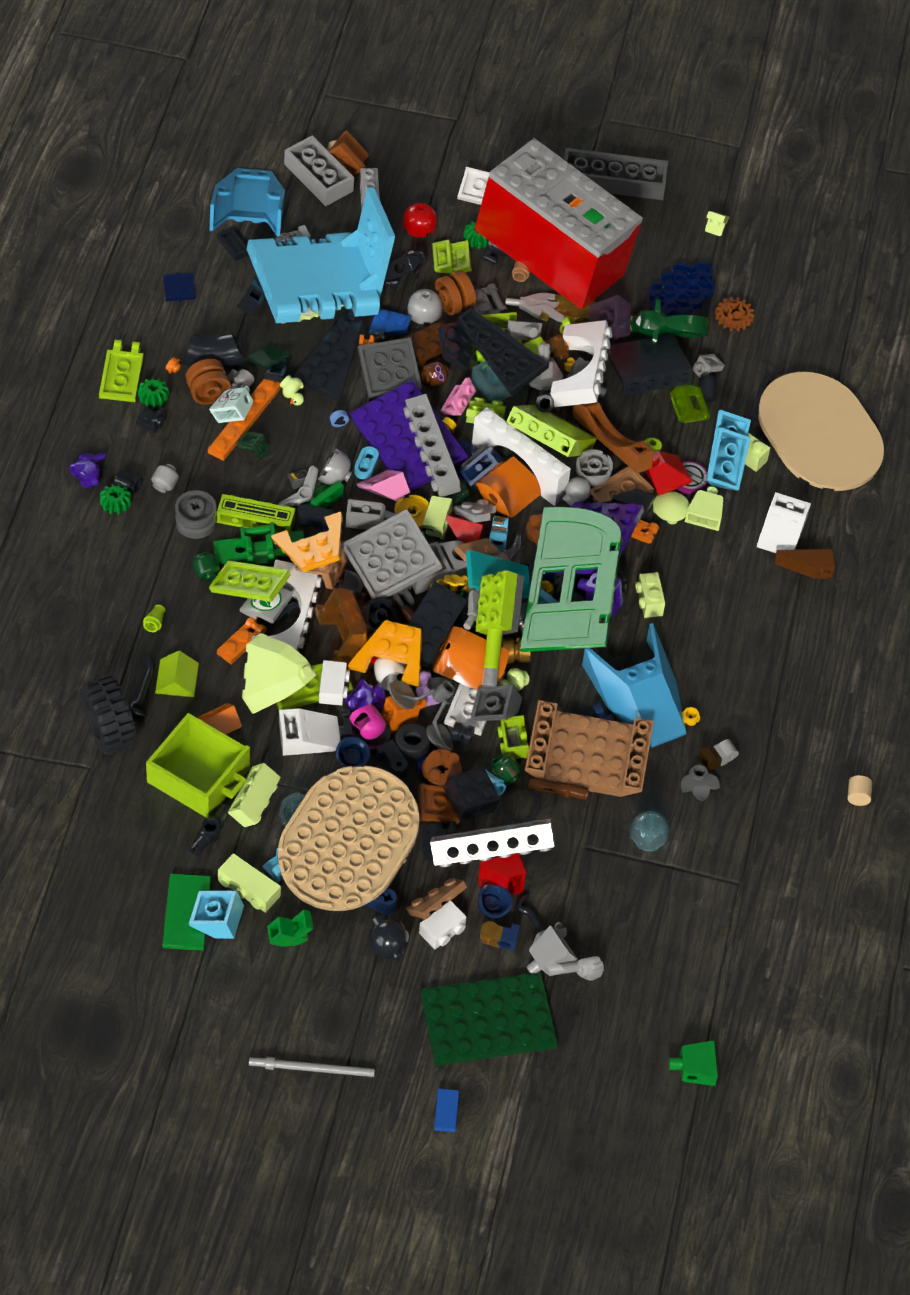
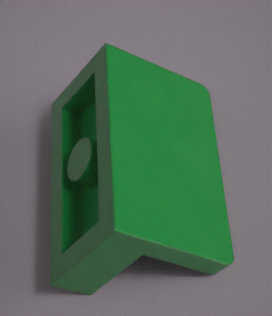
(326, 495)

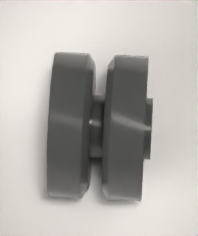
(195, 514)

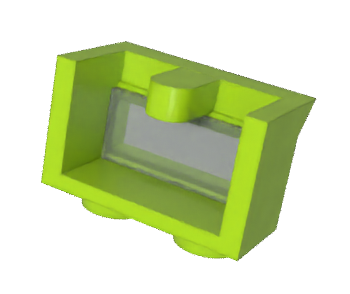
(513, 737)

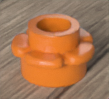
(173, 365)

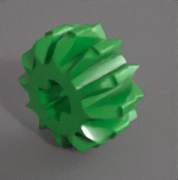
(474, 237)
(153, 392)
(115, 499)

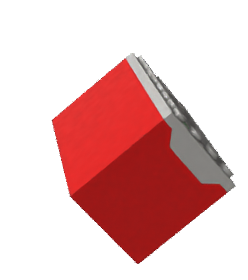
(557, 223)

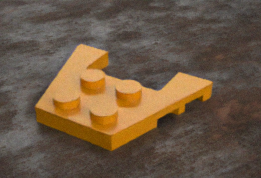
(314, 550)
(394, 643)

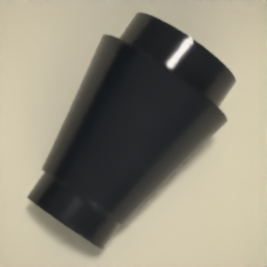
(708, 387)

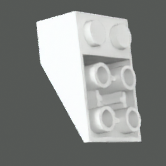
(783, 523)
(307, 732)

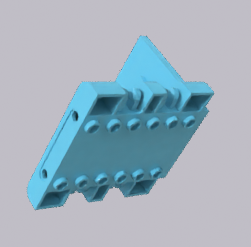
(330, 273)

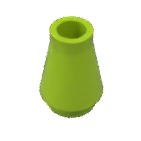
(153, 620)

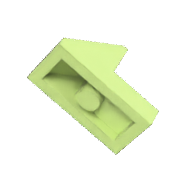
(716, 223)

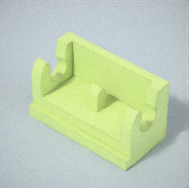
(436, 516)

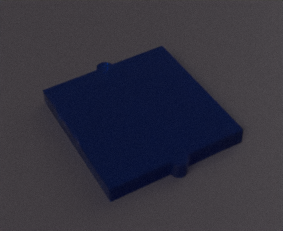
(179, 287)

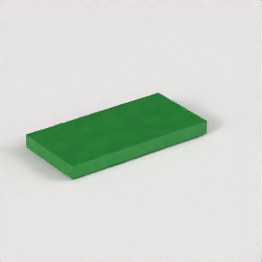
(180, 905)

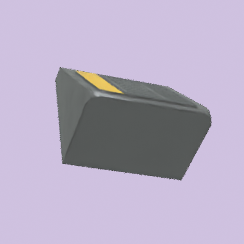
(297, 478)

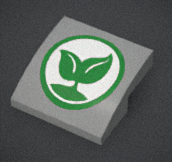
(267, 610)

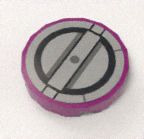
(698, 475)

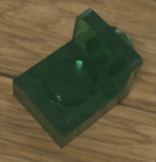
(253, 442)

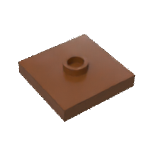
(435, 805)

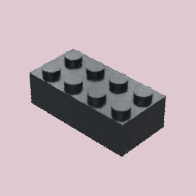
(435, 619)

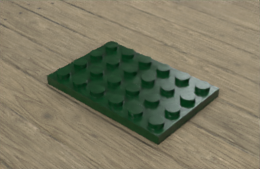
(488, 1018)

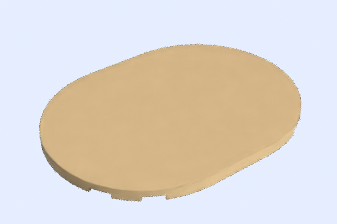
(820, 431)
(348, 838)

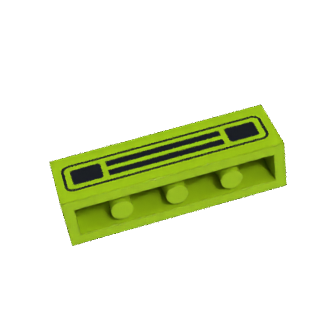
(254, 513)

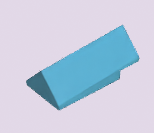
(728, 451)

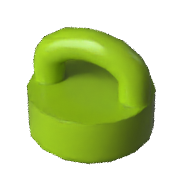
(566, 321)

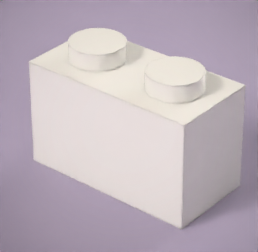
(333, 683)
(443, 925)

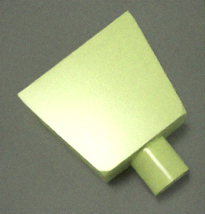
(706, 509)

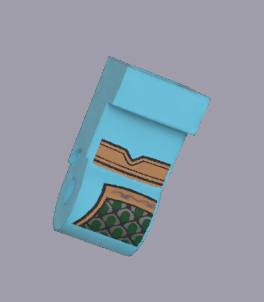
(499, 531)

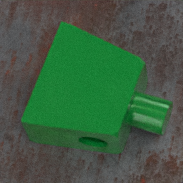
(696, 1063)

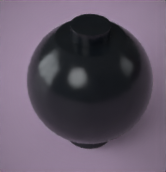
(388, 937)

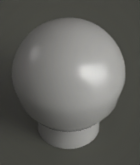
(577, 490)

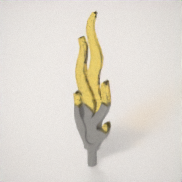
(550, 305)

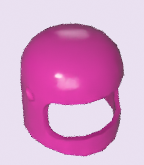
(372, 725)

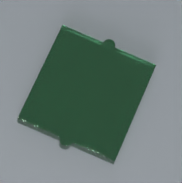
(267, 356)

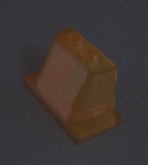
(344, 612)

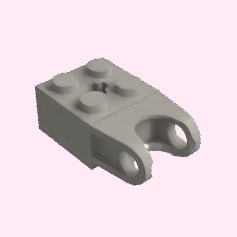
(450, 565)

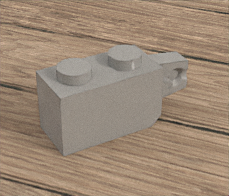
(366, 514)

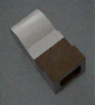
(718, 755)

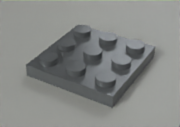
(388, 366)

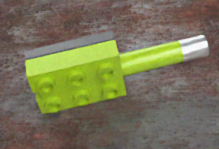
(498, 616)

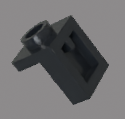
(150, 419)

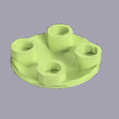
(671, 507)

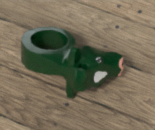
(656, 322)

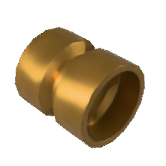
(515, 652)

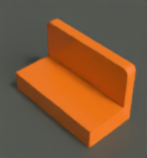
(222, 718)

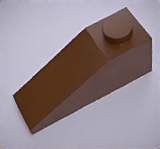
(809, 562)

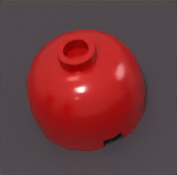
(420, 220)

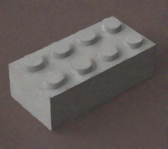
(318, 170)

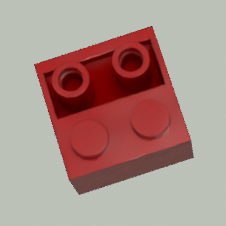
(503, 872)

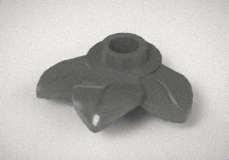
(701, 784)

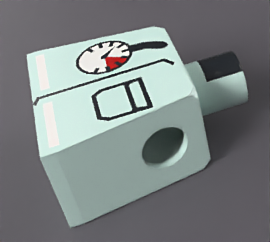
(232, 405)

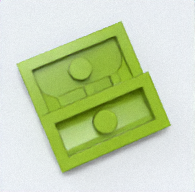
(451, 257)

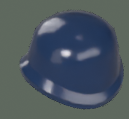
(352, 752)
(494, 901)

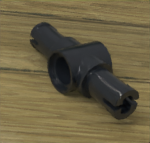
(207, 837)

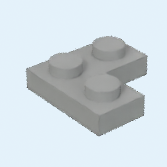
(476, 511)

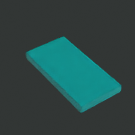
(482, 564)

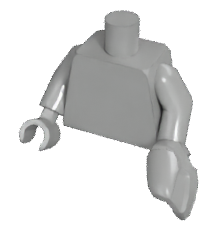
(556, 957)

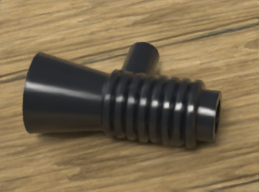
(545, 402)

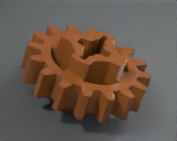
(734, 314)

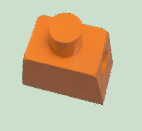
(397, 716)

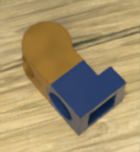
(500, 936)

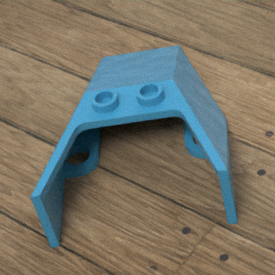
(249, 197)
(641, 691)

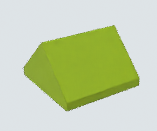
(177, 675)

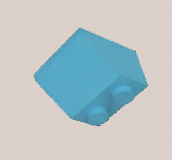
(217, 913)

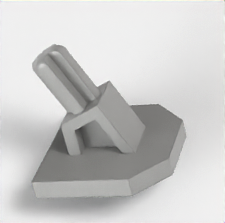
(553, 373)

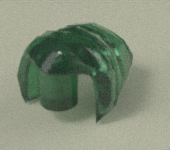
(460, 496)

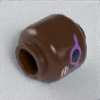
(434, 374)

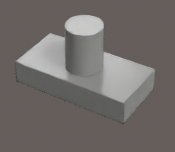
(524, 330)

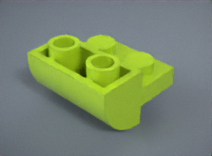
(478, 405)

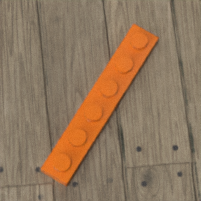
(236, 429)

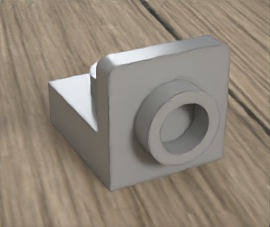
(707, 364)

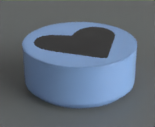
(339, 418)

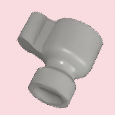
(239, 378)

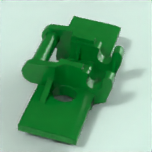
(255, 552)

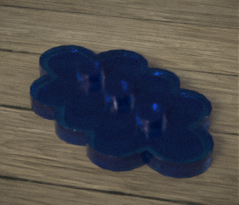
(683, 288)

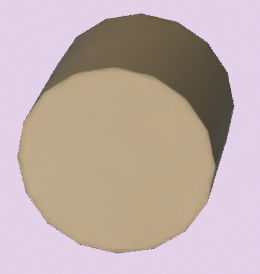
(859, 790)

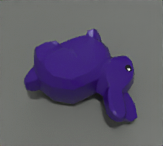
(87, 470)
(365, 695)

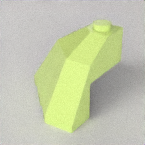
(272, 672)

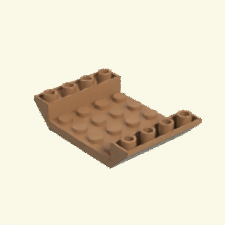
(589, 751)

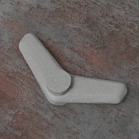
(306, 492)

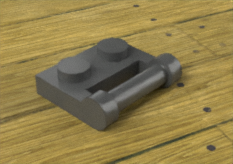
(482, 303)

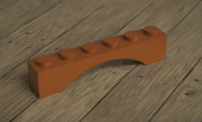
(634, 453)

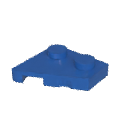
(390, 322)

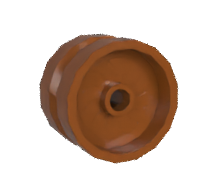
(455, 292)
(207, 381)

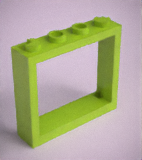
(551, 430)

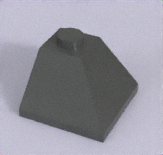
(496, 703)

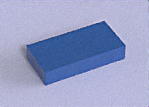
(446, 1110)

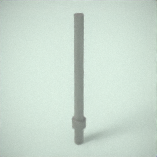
(271, 1063)

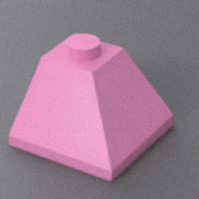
(387, 484)

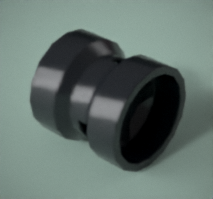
(462, 733)

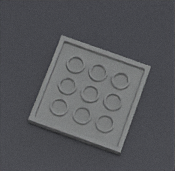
(391, 556)

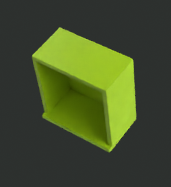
(199, 766)

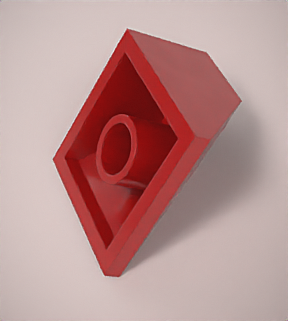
(667, 473)
(464, 529)

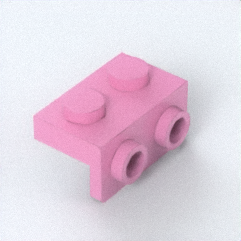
(459, 398)

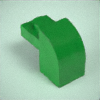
(290, 931)

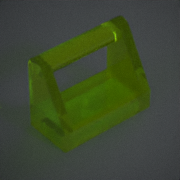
(683, 405)

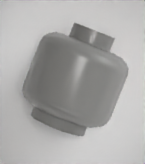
(165, 478)

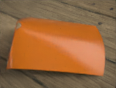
(509, 487)
(465, 658)

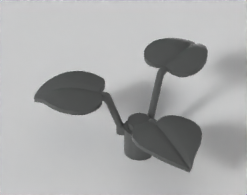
(441, 691)

